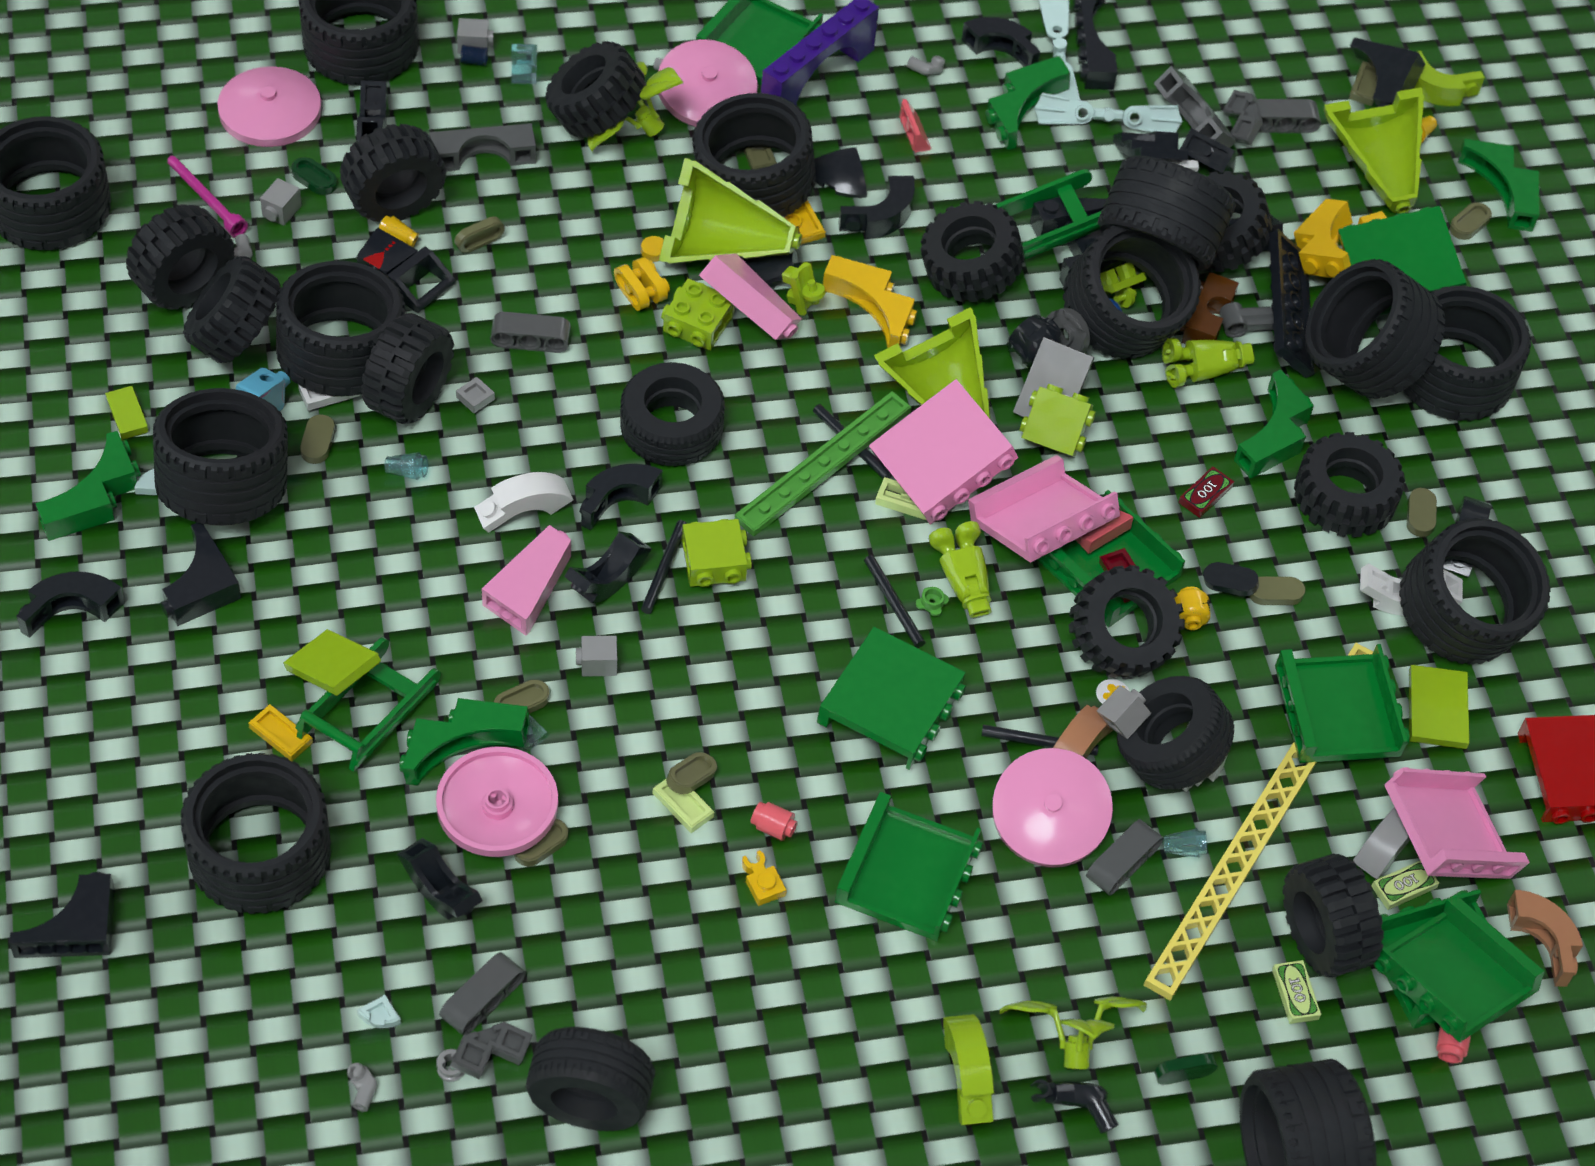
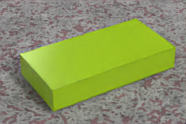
(126, 412)

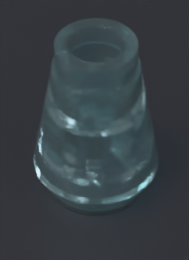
(407, 465)
(1186, 843)

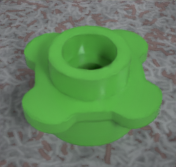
(932, 594)

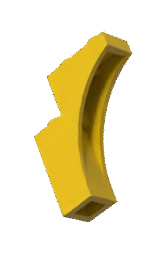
(1319, 238)
(873, 291)

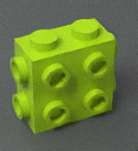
(697, 314)
(1058, 420)
(715, 552)

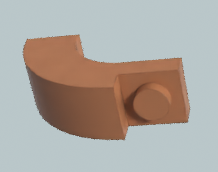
(1083, 732)
(1551, 926)

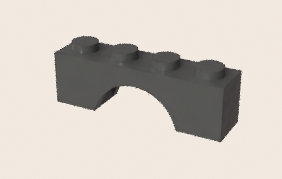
(1181, 92)
(510, 142)

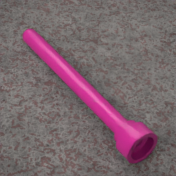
(233, 223)

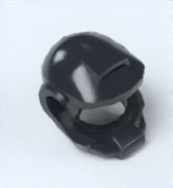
(1028, 337)

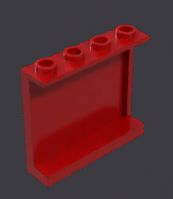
(1564, 765)

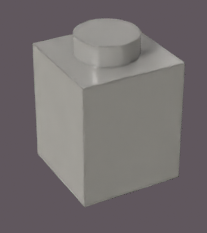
(474, 33)
(280, 202)
(597, 655)
(1124, 711)

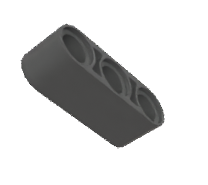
(1288, 115)
(530, 332)
(1124, 857)
(482, 993)

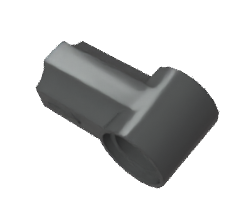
(1240, 320)

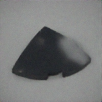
(842, 172)

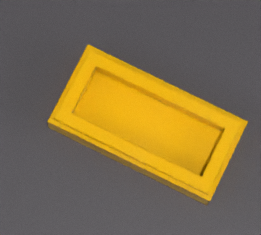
(279, 732)

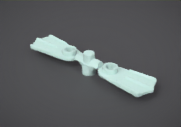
(1056, 17)
(1064, 110)

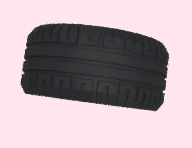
(666, 441)
(1195, 751)
(590, 1078)

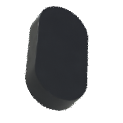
(1231, 579)

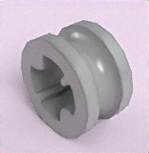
(447, 1075)

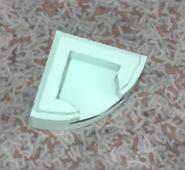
(146, 484)
(379, 1014)

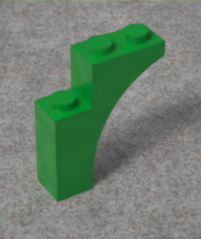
(1022, 93)
(1515, 185)
(1282, 435)
(93, 498)
(468, 727)

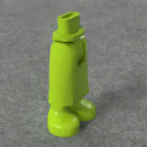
(1209, 359)
(965, 566)

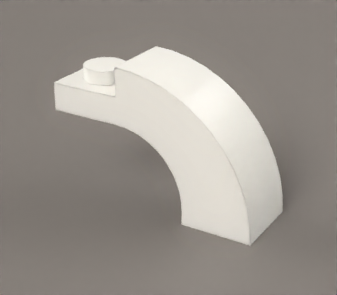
(521, 494)

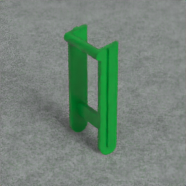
(1060, 188)
(412, 694)

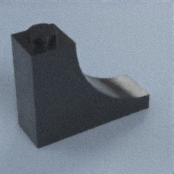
(1395, 68)
(204, 585)
(78, 929)

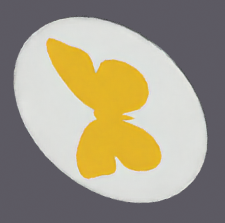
(1107, 687)

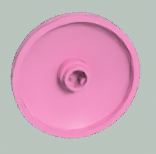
(709, 75)
(269, 106)
(497, 801)
(1052, 807)

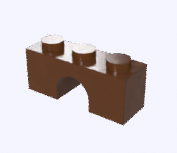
(1214, 295)

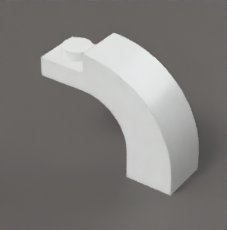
(1385, 588)

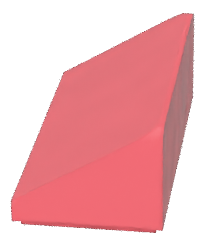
(913, 128)
(1106, 532)

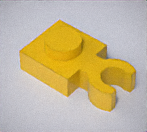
(763, 882)

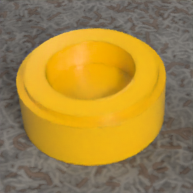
(651, 248)

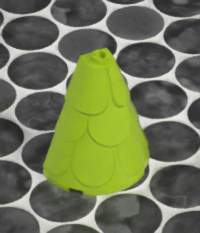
(1385, 145)
(723, 220)
(939, 361)

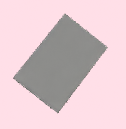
(1056, 366)

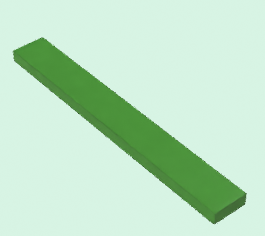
(822, 463)

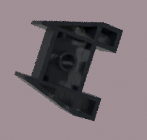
(1051, 215)

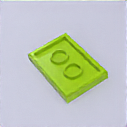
(332, 662)
(1438, 706)

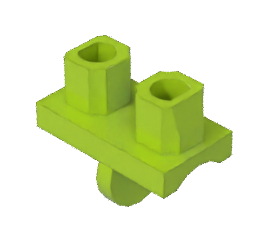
(803, 289)
(1123, 292)

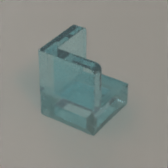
(524, 64)

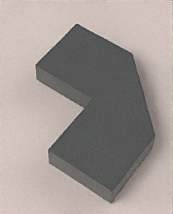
(1246, 109)
(500, 1040)

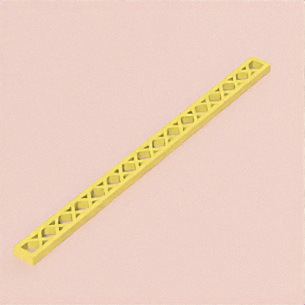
(1228, 878)

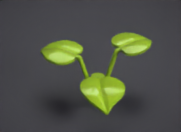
(646, 117)
(1078, 1046)

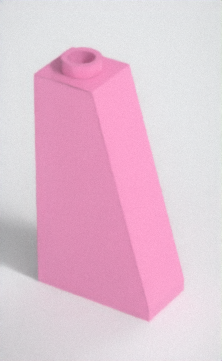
(751, 295)
(527, 581)

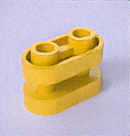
(641, 283)

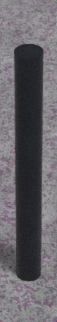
(866, 455)
(663, 568)
(894, 601)
(1024, 737)

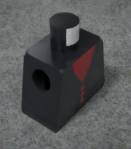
(384, 252)

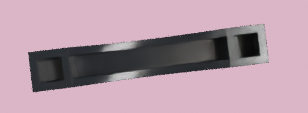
(1098, 62)

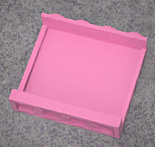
(944, 451)
(1041, 510)
(1451, 824)

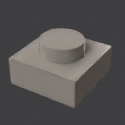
(475, 394)

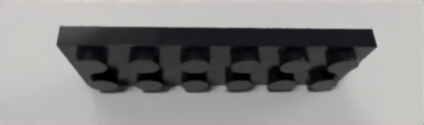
(1290, 303)

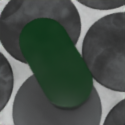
(314, 176)
(1185, 1068)

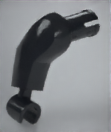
(1080, 1095)

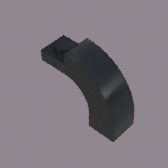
(883, 217)
(611, 570)
(66, 592)

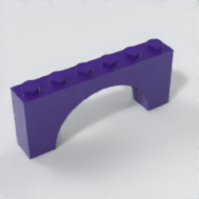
(848, 30)

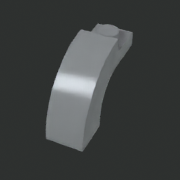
(1383, 846)

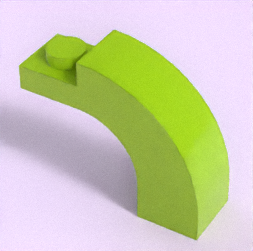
(1448, 89)
(972, 1068)

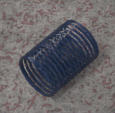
(477, 55)

